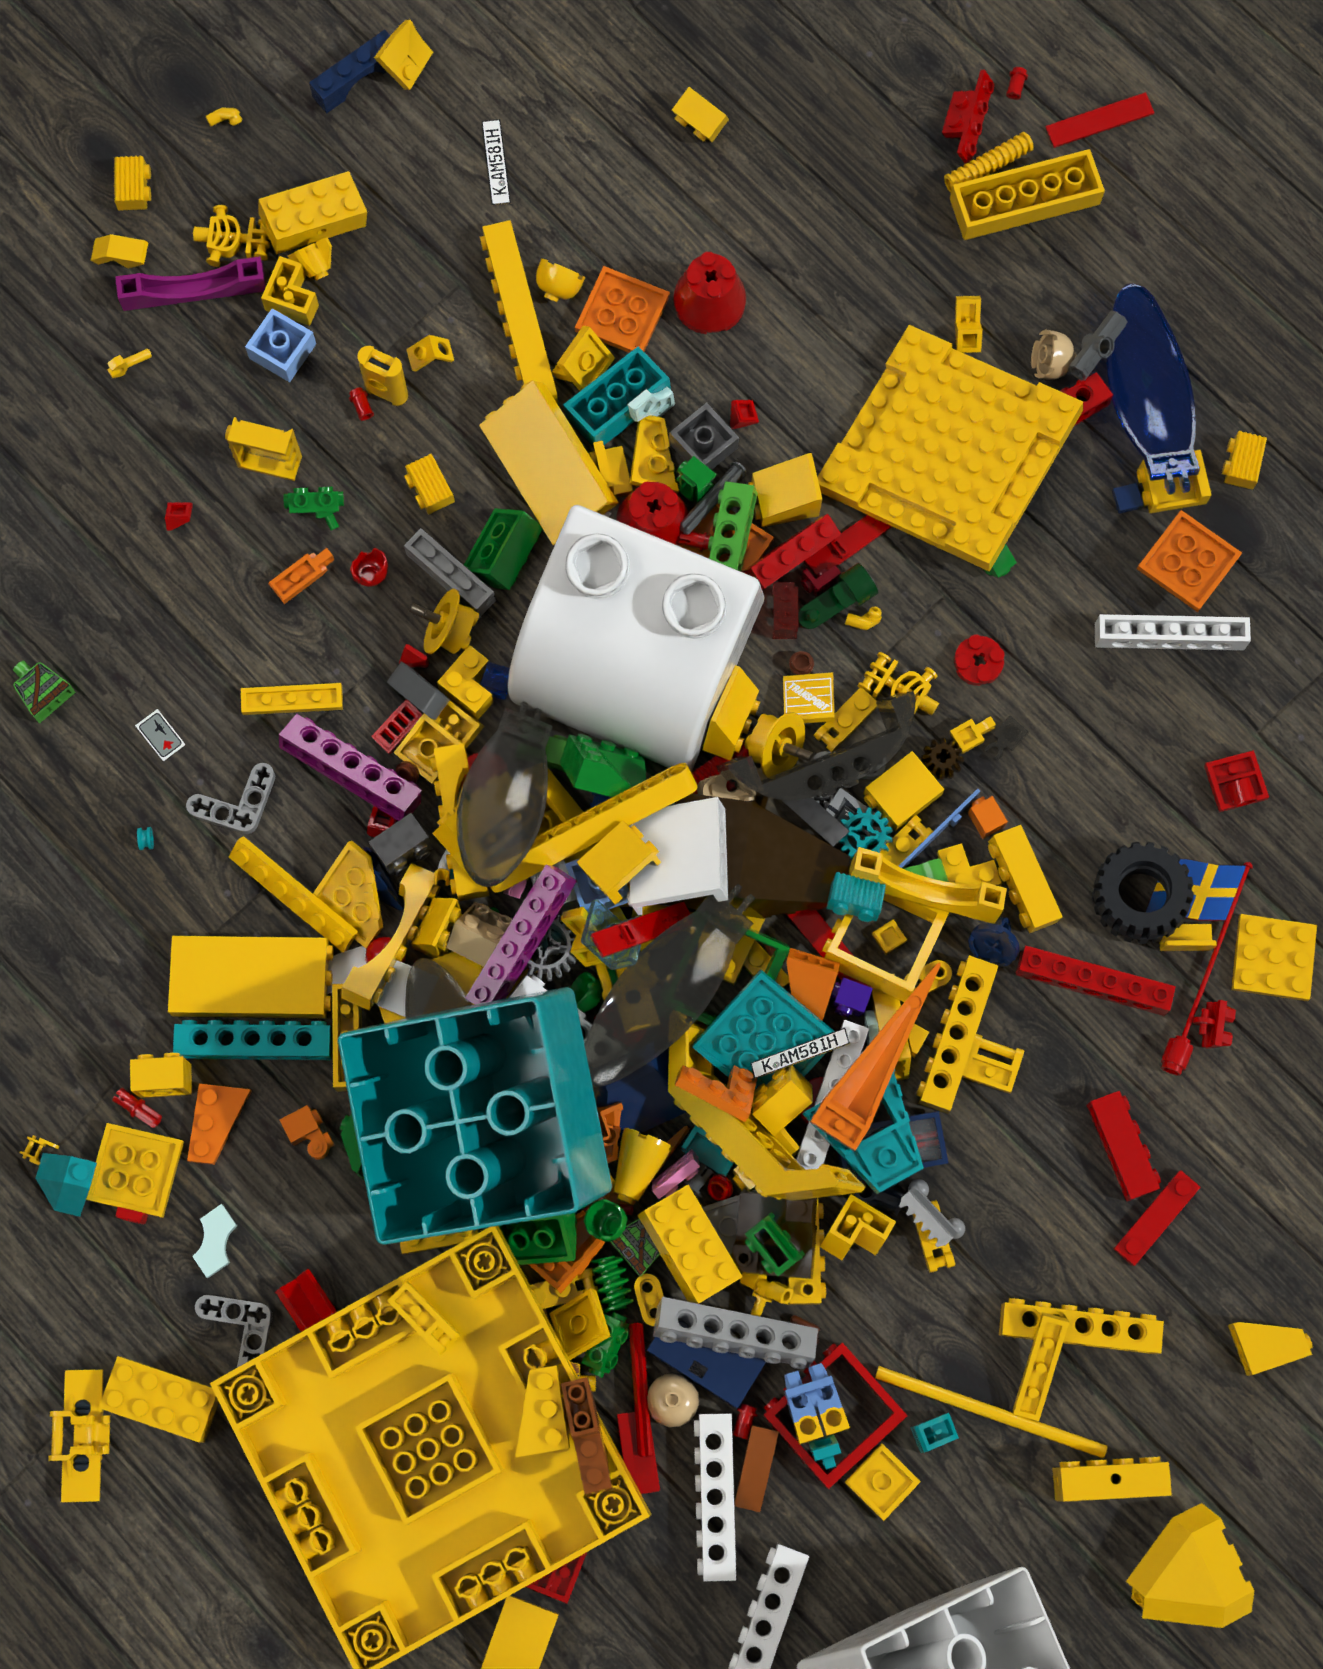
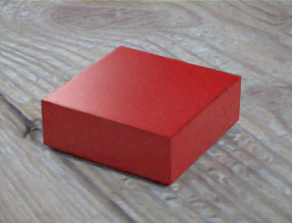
(131, 1215)

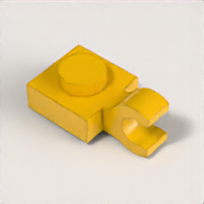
(970, 735)

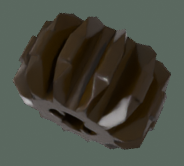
(952, 763)

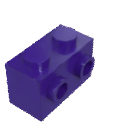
(849, 998)

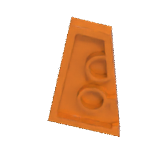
(213, 1119)

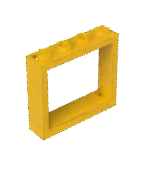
(877, 977)

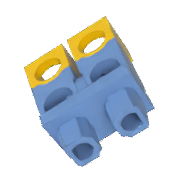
(811, 1397)

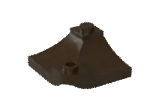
(794, 1216)

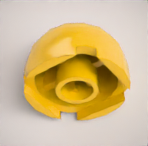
(558, 281)

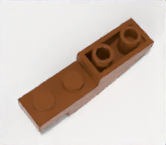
(587, 1436)

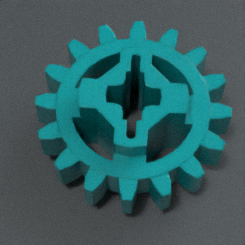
(866, 824)

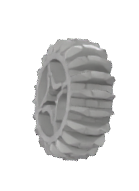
(541, 967)

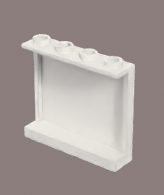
(690, 853)

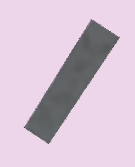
(818, 819)

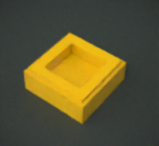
(889, 937)

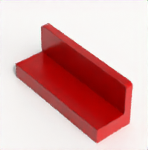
(305, 1300)
(641, 1468)

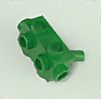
(323, 503)
(604, 1355)

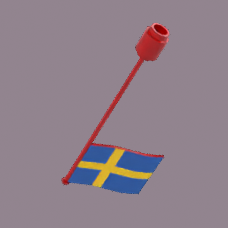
(1214, 899)

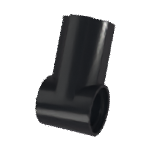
(886, 1200)

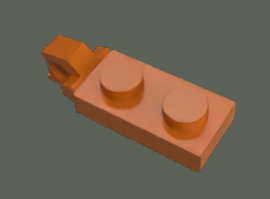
(301, 575)

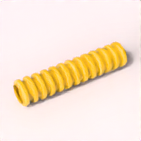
(991, 161)

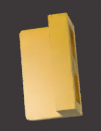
(1189, 938)

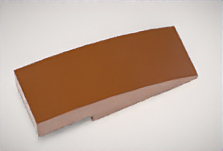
(756, 1468)

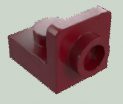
(825, 580)

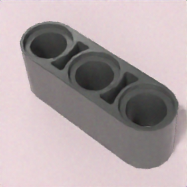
(418, 690)

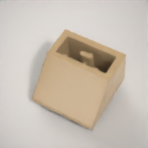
(478, 933)

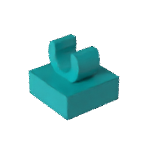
(825, 1449)

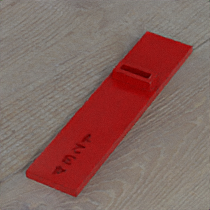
(1099, 120)
(847, 544)
(638, 930)
(817, 932)

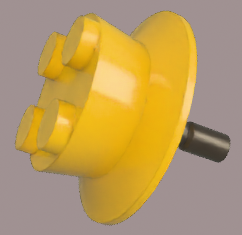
(448, 624)
(778, 743)

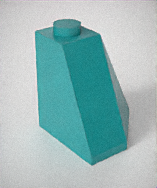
(65, 1181)

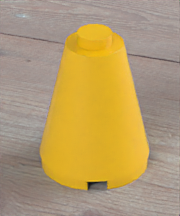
(638, 1164)

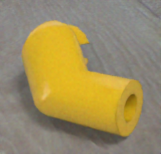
(224, 114)
(866, 621)

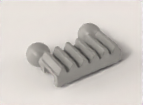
(929, 1215)

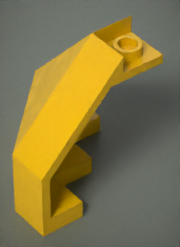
(1192, 1574)

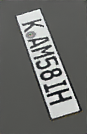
(496, 162)
(799, 1053)

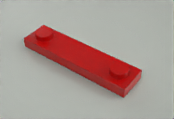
(1156, 1218)

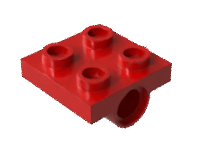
(1236, 781)
(561, 1581)

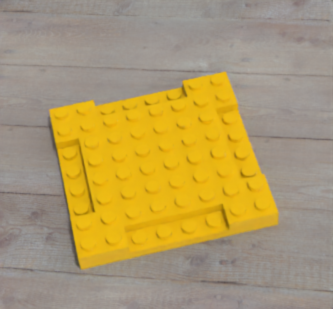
(949, 448)

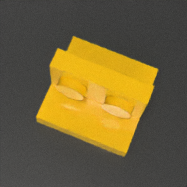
(583, 359)
(612, 467)

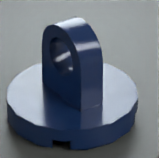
(994, 942)

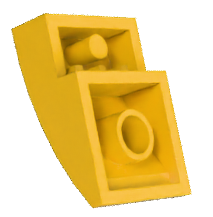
(450, 728)
(520, 1636)

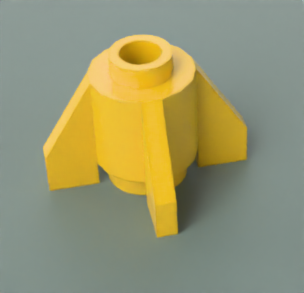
(314, 258)

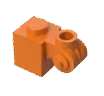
(305, 1125)

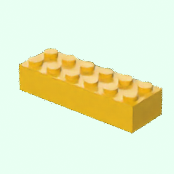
(1026, 194)

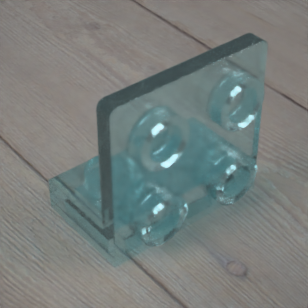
(601, 918)

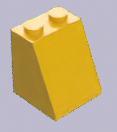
(787, 491)

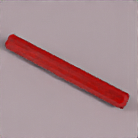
(640, 1390)

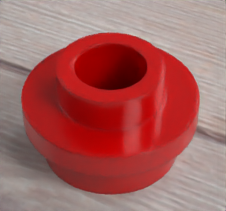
(720, 1187)

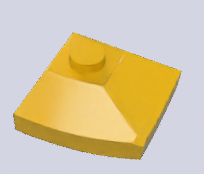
(404, 54)

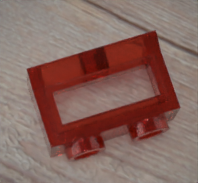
(785, 610)

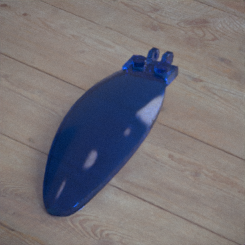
(1153, 389)

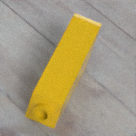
(884, 1008)

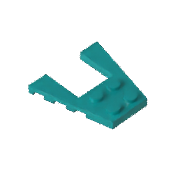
(887, 1155)

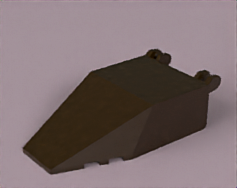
(773, 862)

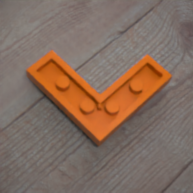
(733, 1100)

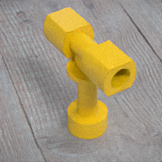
(765, 1291)

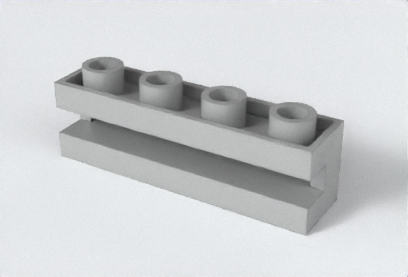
(449, 571)

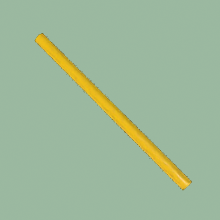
(991, 1412)

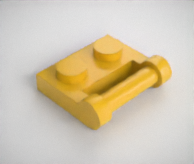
(990, 1071)

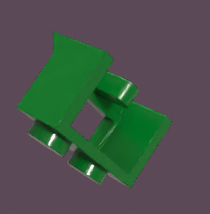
(695, 479)
(780, 1237)

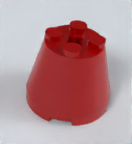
(710, 295)
(640, 511)

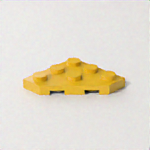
(352, 892)

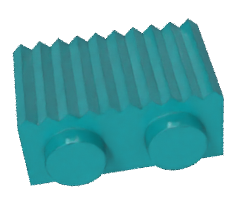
(856, 897)

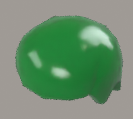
(587, 991)
(605, 1220)

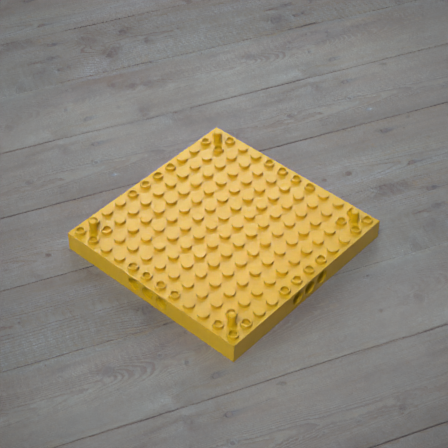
(404, 1459)

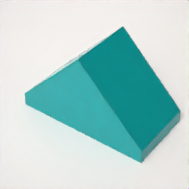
(934, 1433)

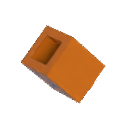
(987, 816)

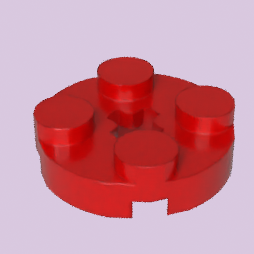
(981, 674)

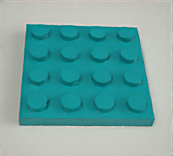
(757, 1025)

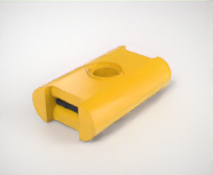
(383, 375)

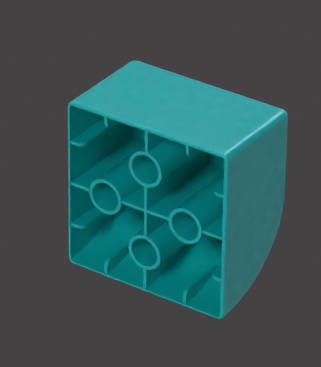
(475, 1116)

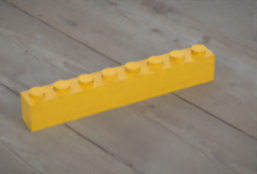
(516, 305)

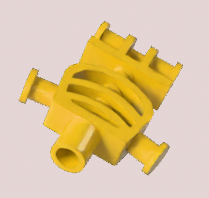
(219, 242)
(922, 701)

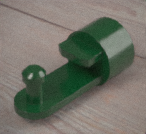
(853, 587)

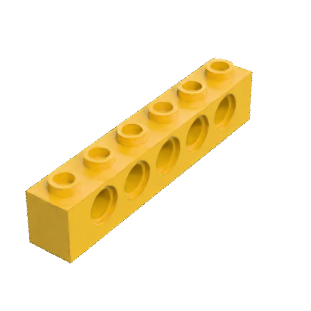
(983, 974)
(1148, 1341)

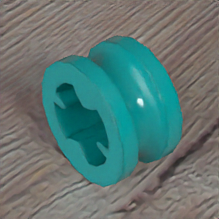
(145, 838)

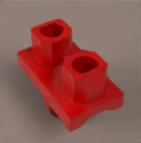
(1212, 1024)

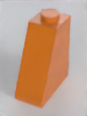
(811, 980)

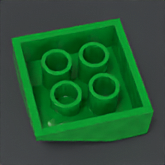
(601, 766)

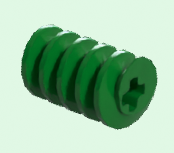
(612, 1283)

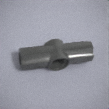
(1097, 345)

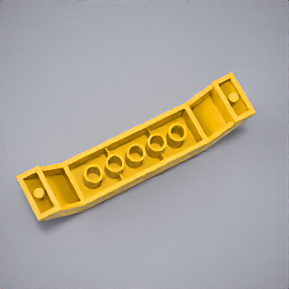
(749, 1142)

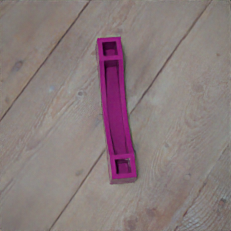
(234, 279)

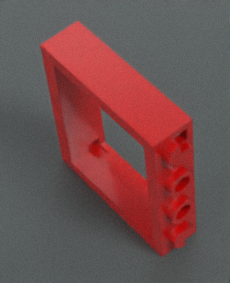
(865, 1446)

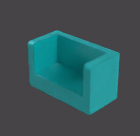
(708, 1152)

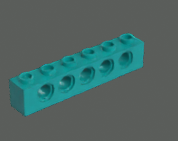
(318, 1049)

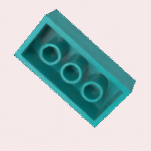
(602, 406)

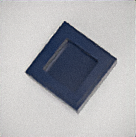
(1127, 498)

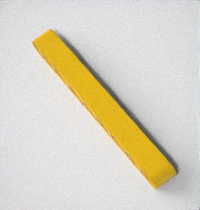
(598, 821)

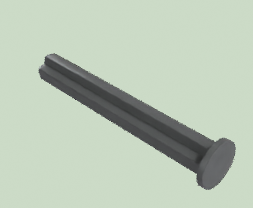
(708, 502)

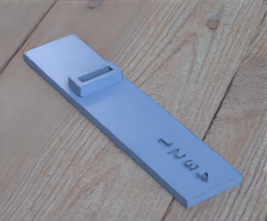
(952, 820)

